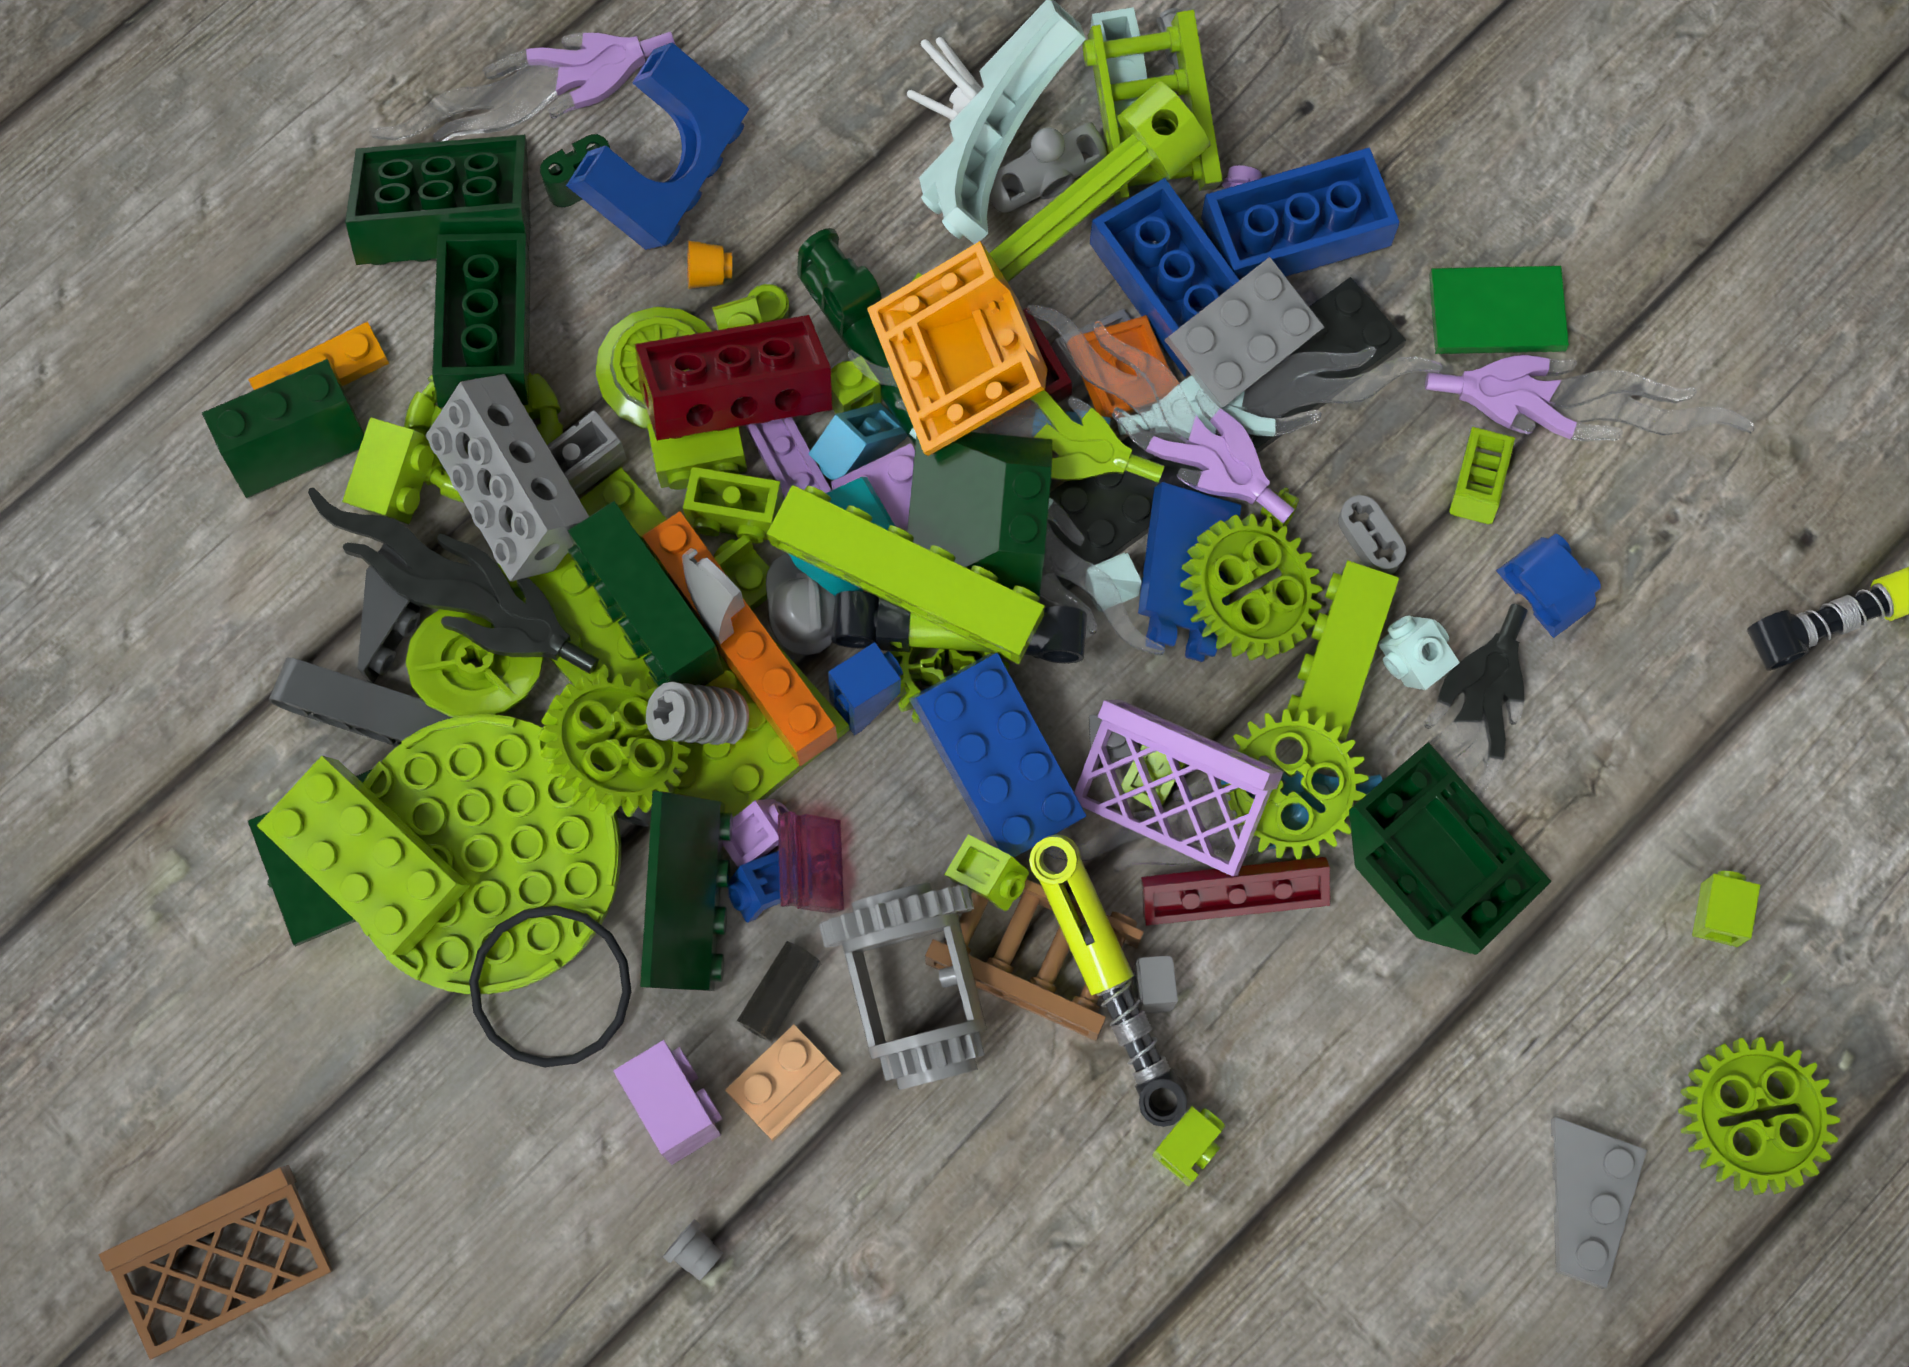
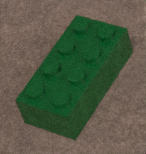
(481, 311)
(643, 597)

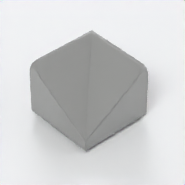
(1155, 984)

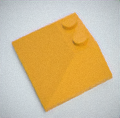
(958, 347)

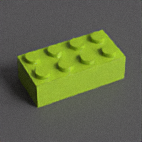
(363, 855)

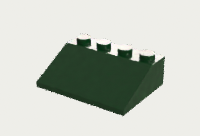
(433, 188)
(685, 893)

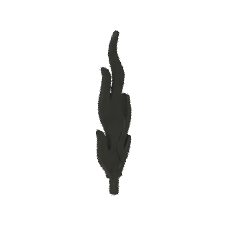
(474, 589)

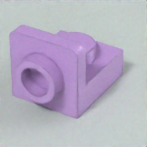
(755, 831)

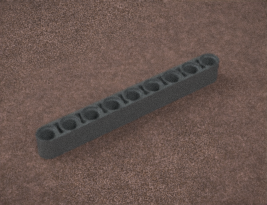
(365, 708)

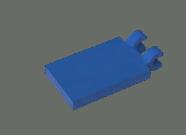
(1174, 525)

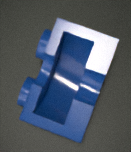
(1552, 583)

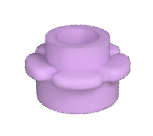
(1239, 175)

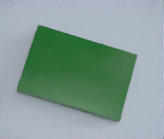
(1498, 310)

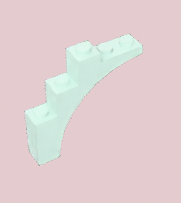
(1012, 81)

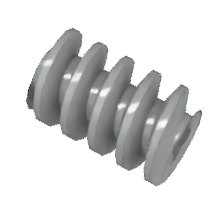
(697, 714)

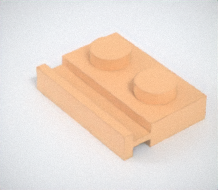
(783, 1082)

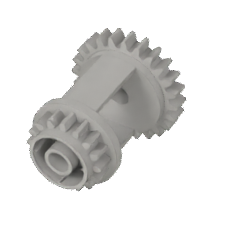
(898, 918)

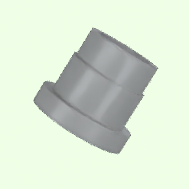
(693, 1251)

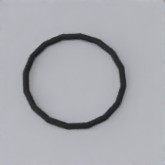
(560, 1060)

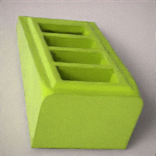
(1474, 500)

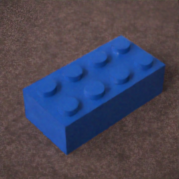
(1303, 216)
(1161, 259)
(997, 756)

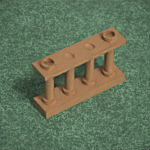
(1039, 993)

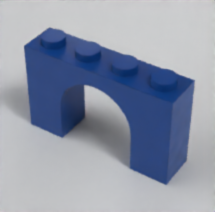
(707, 122)

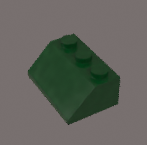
(285, 428)

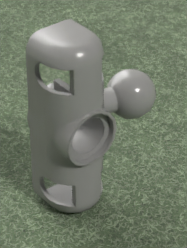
(1047, 166)

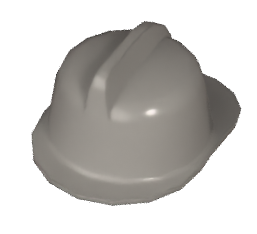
(798, 608)

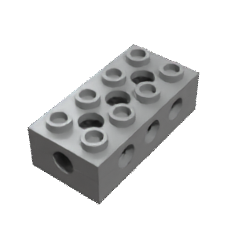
(506, 476)

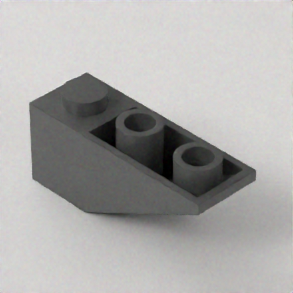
(384, 620)

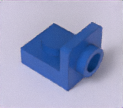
(756, 886)

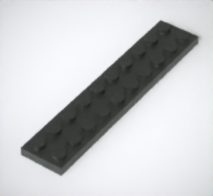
(1117, 507)

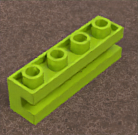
(1345, 646)

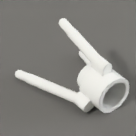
(966, 83)

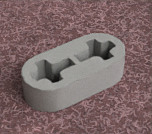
(1380, 530)

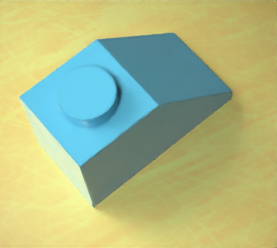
(856, 440)

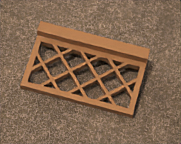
(198, 1223)

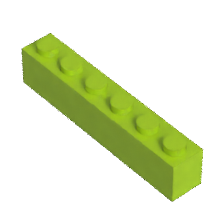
(906, 573)

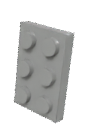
(1244, 333)

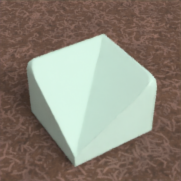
(1123, 575)

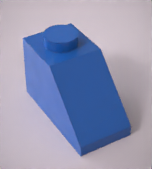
(864, 686)

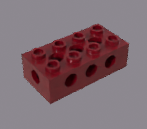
(753, 374)

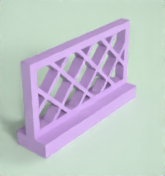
(1193, 750)

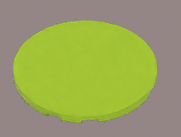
(519, 841)

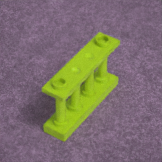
(1186, 81)

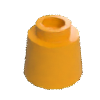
(707, 265)

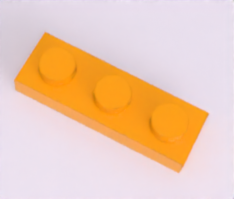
(350, 353)

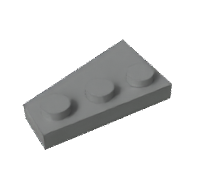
(1593, 1199)

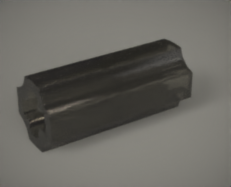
(779, 991)

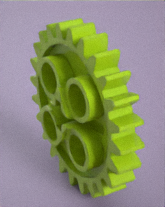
(1272, 624)
(611, 744)
(1320, 752)
(1770, 1157)

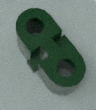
(566, 164)

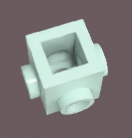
(1417, 651)

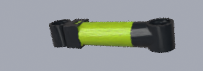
(866, 619)

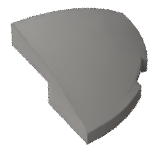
(712, 594)

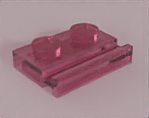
(810, 862)

